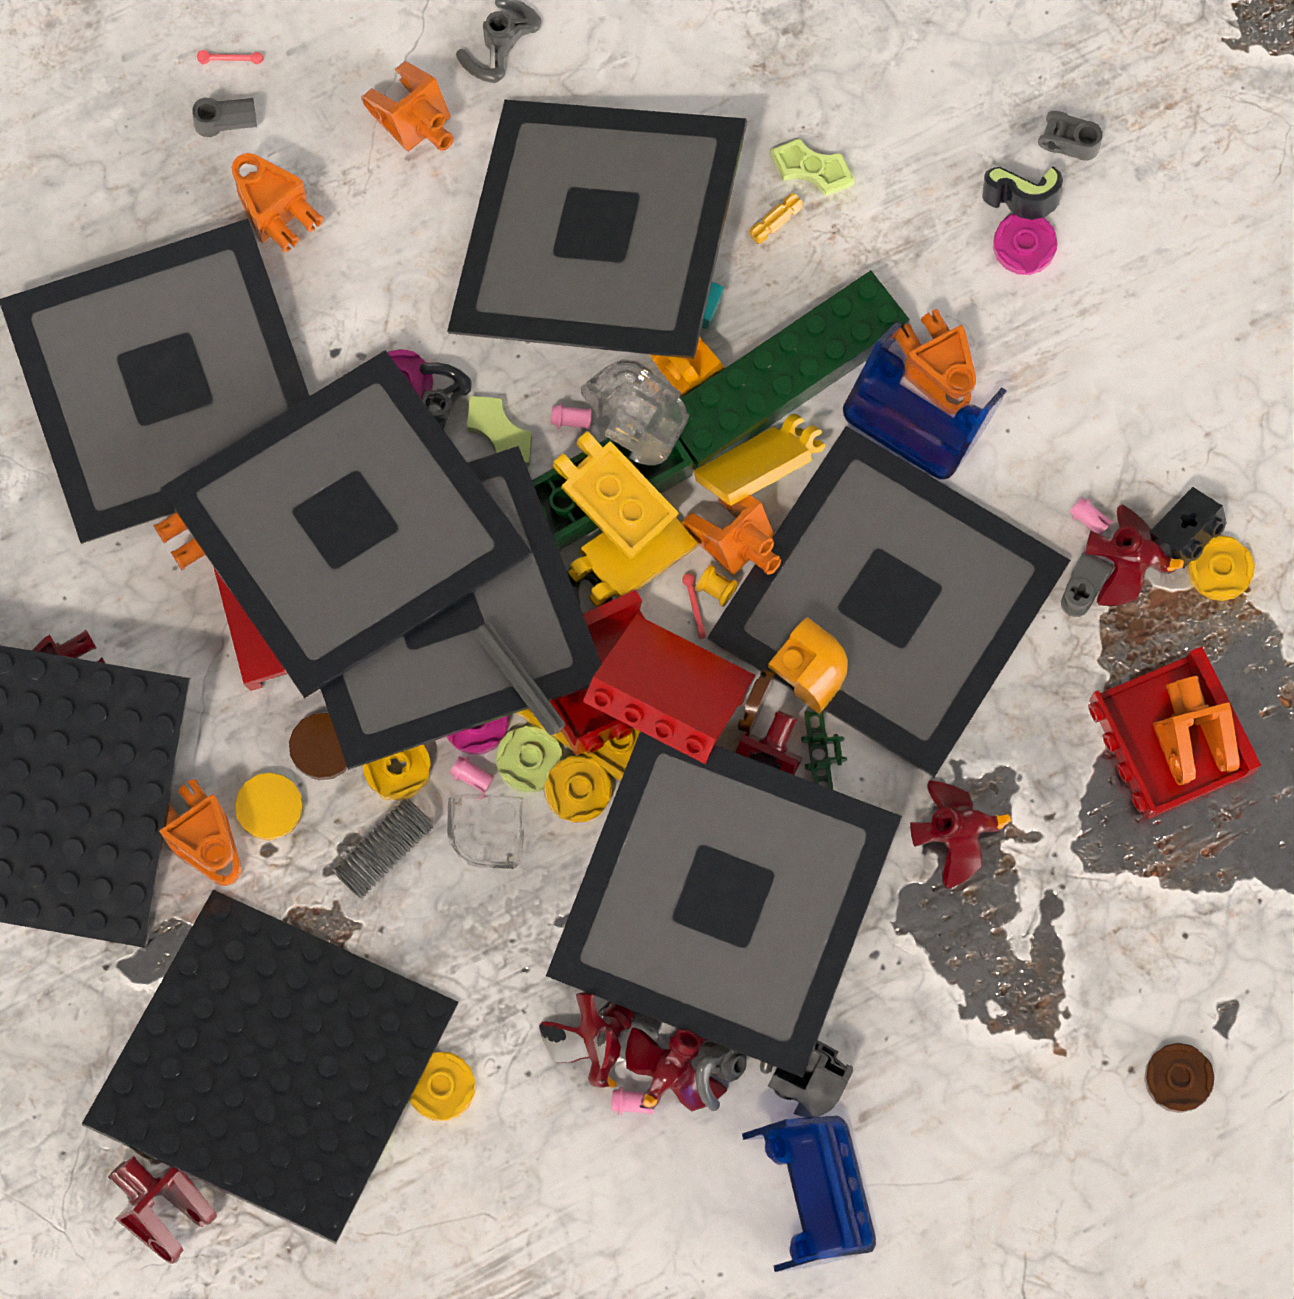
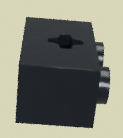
(1189, 526)

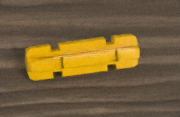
(775, 218)

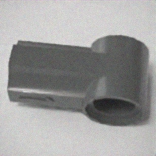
(227, 115)

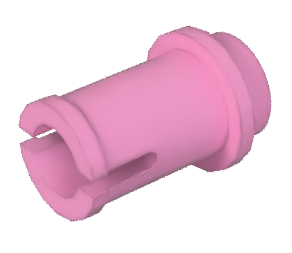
(571, 416)
(1090, 516)
(471, 774)
(628, 1102)

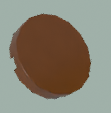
(756, 700)
(316, 748)
(1179, 1077)

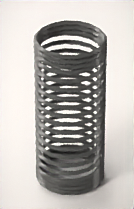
(352, 878)

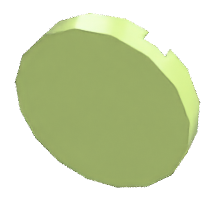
(527, 757)

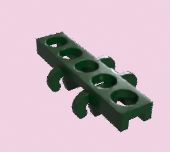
(826, 762)

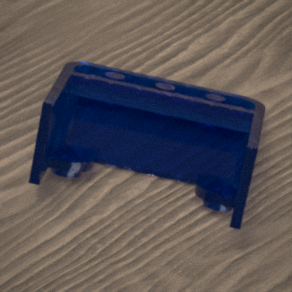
(907, 421)
(825, 1189)

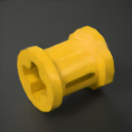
(716, 585)

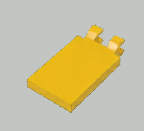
(760, 460)
(615, 495)
(624, 575)

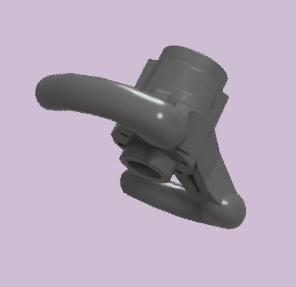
(499, 37)
(722, 1063)

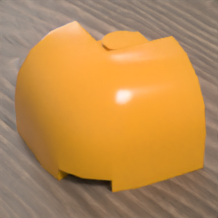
(689, 373)
(812, 664)

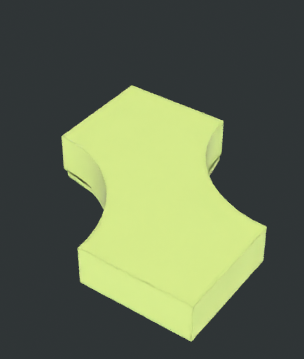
(799, 162)
(489, 420)

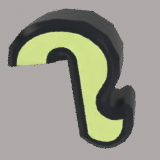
(1021, 195)

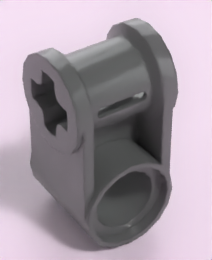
(1069, 134)
(1086, 580)

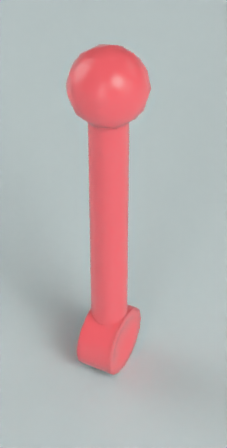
(204, 57)
(688, 580)

